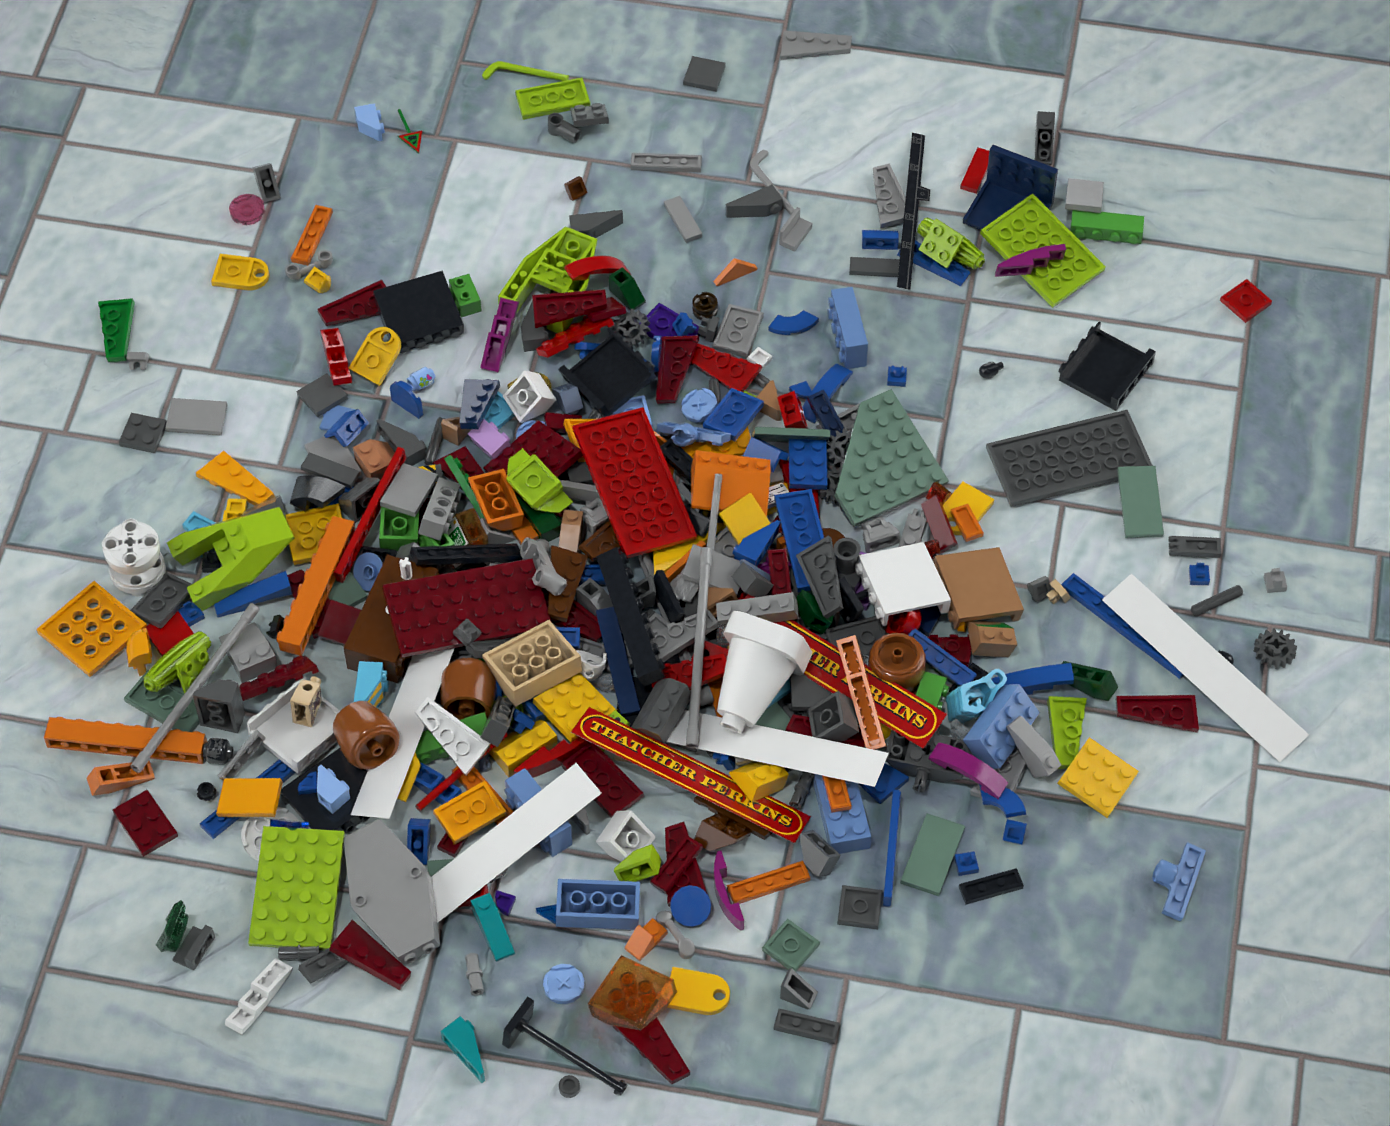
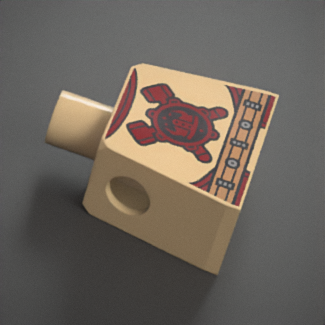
(306, 701)

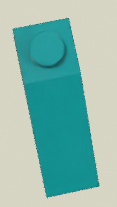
(492, 927)
(461, 1040)

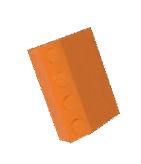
(739, 478)

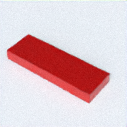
(976, 171)

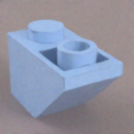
(368, 121)
(330, 790)

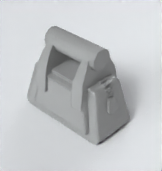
(595, 518)
(879, 534)

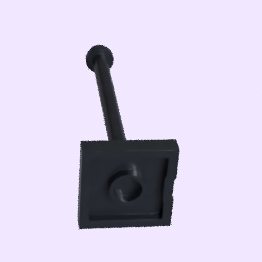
(851, 602)
(520, 1023)

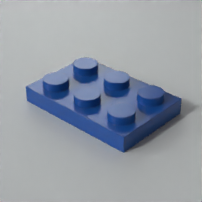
(734, 413)
(807, 464)

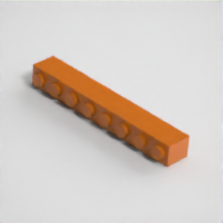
(316, 587)
(122, 739)

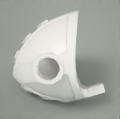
(594, 669)

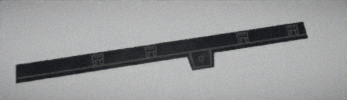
(914, 194)

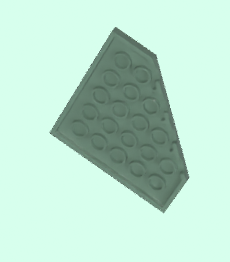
(884, 461)

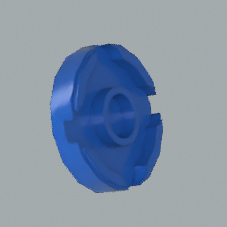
(656, 350)
(690, 906)

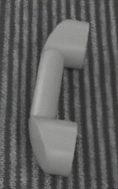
(294, 272)
(685, 947)

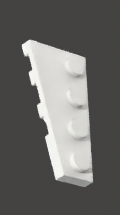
(455, 737)

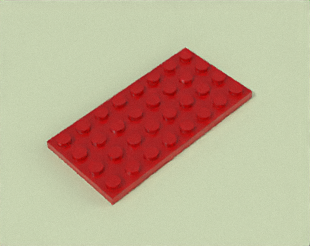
(634, 482)

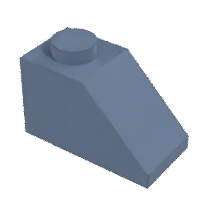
(568, 398)

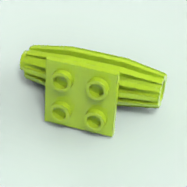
(946, 244)
(181, 662)

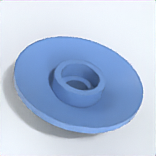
(367, 569)

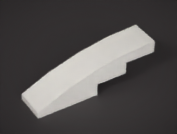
(259, 996)

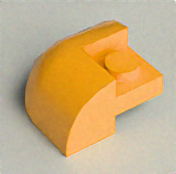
(139, 651)

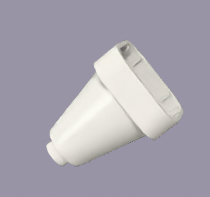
(757, 667)

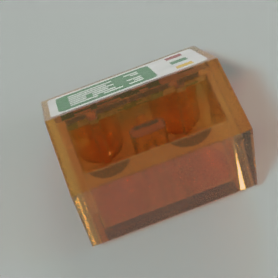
(467, 529)

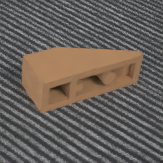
(571, 530)

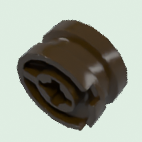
(710, 305)

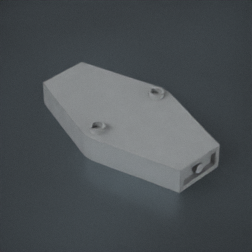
(391, 892)

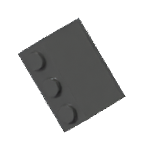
(220, 705)
(662, 709)

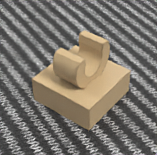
(1057, 592)

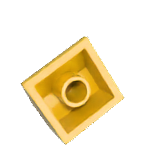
(759, 779)

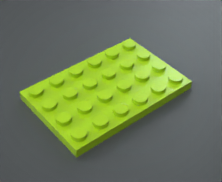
(1034, 226)
(296, 888)

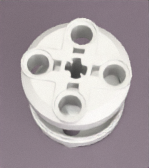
(134, 557)

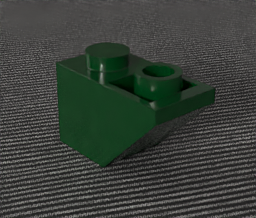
(626, 289)
(811, 612)

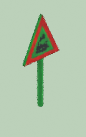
(411, 139)

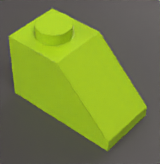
(639, 865)

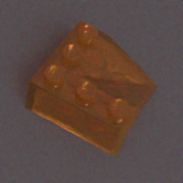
(631, 995)

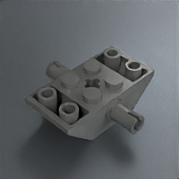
(914, 760)

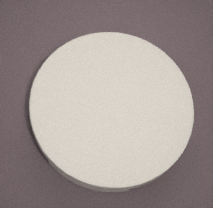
(253, 828)

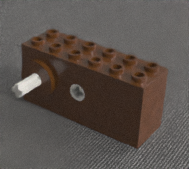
(373, 632)

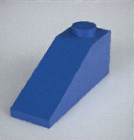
(756, 545)

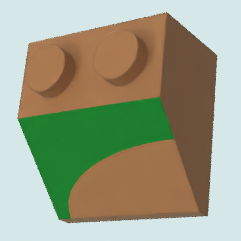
(991, 638)

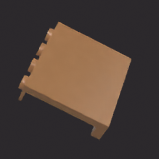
(978, 586)

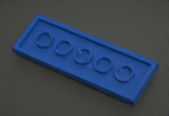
(799, 528)

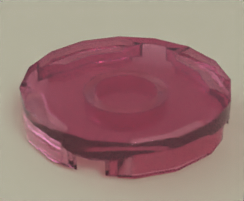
(247, 209)

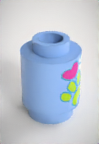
(421, 378)

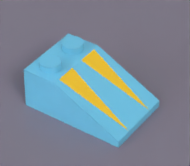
(371, 683)

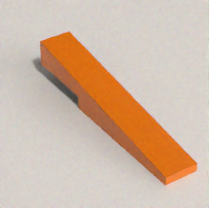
(861, 693)

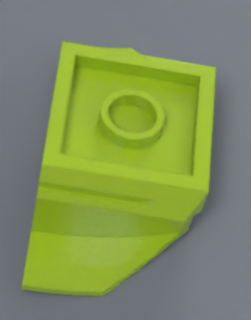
(536, 483)

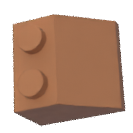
(373, 457)

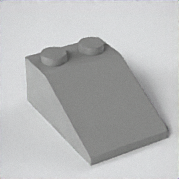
(251, 654)

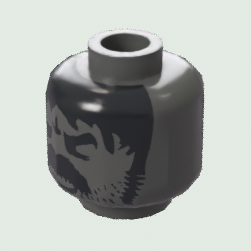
(217, 751)

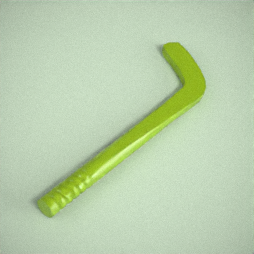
(522, 69)

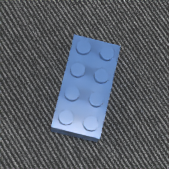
(848, 328)
(989, 736)
(522, 788)
(843, 829)
(597, 904)

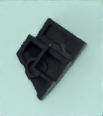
(313, 491)

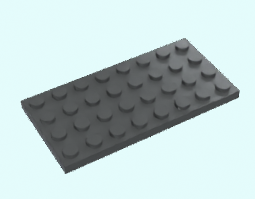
(1066, 457)

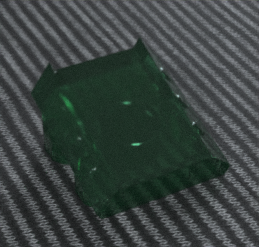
(174, 929)

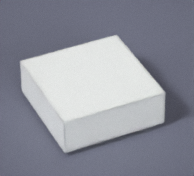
(760, 357)

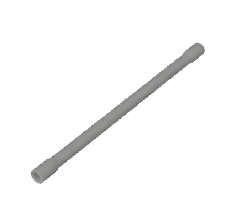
(692, 730)
(144, 756)

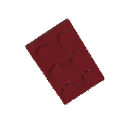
(145, 823)

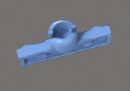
(686, 434)
(1179, 880)

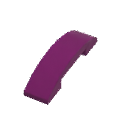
(969, 766)
(731, 911)

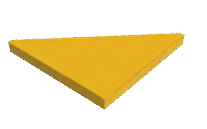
(668, 556)

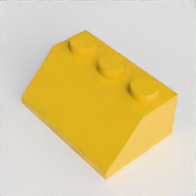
(519, 747)

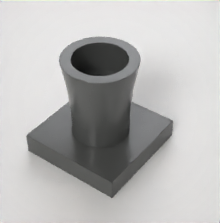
(846, 556)

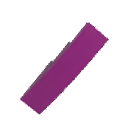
(1024, 263)
(499, 335)

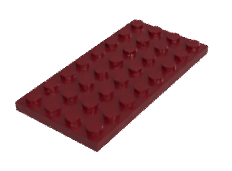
(494, 598)

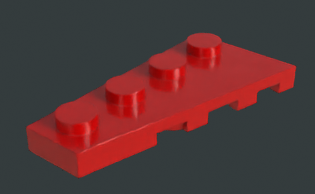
(572, 335)
(725, 368)

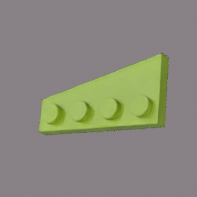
(1066, 726)

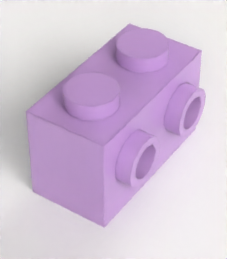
(489, 439)

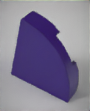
(504, 902)

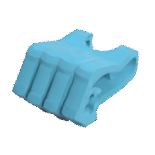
(983, 689)

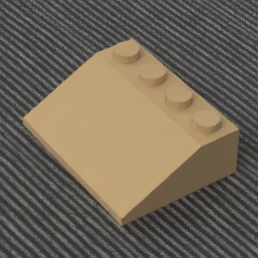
(533, 662)

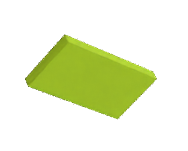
(552, 98)

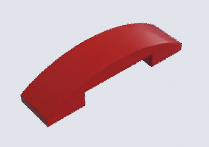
(593, 265)

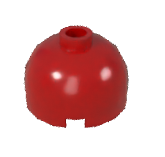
(904, 622)

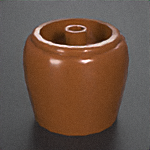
(898, 660)
(468, 688)
(365, 735)

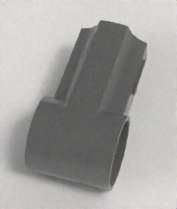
(560, 127)

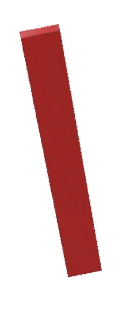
(368, 517)

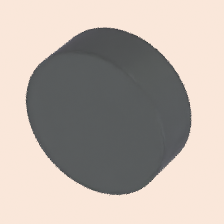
(569, 1086)

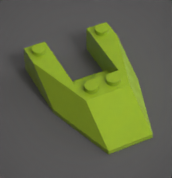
(546, 268)
(243, 547)

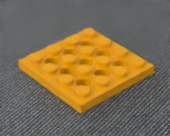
(91, 639)

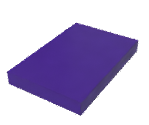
(662, 320)

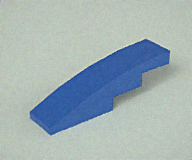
(1040, 677)
(429, 779)

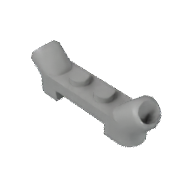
(545, 573)

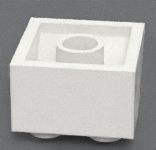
(529, 396)
(624, 835)

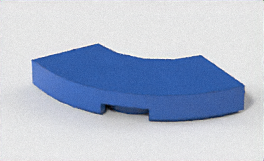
(799, 323)
(1007, 802)

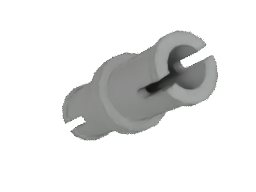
(474, 974)

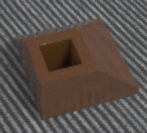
(719, 832)

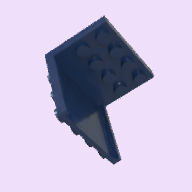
(1008, 183)

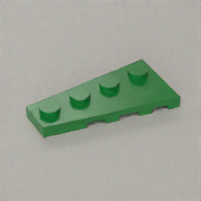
(116, 327)
(456, 467)

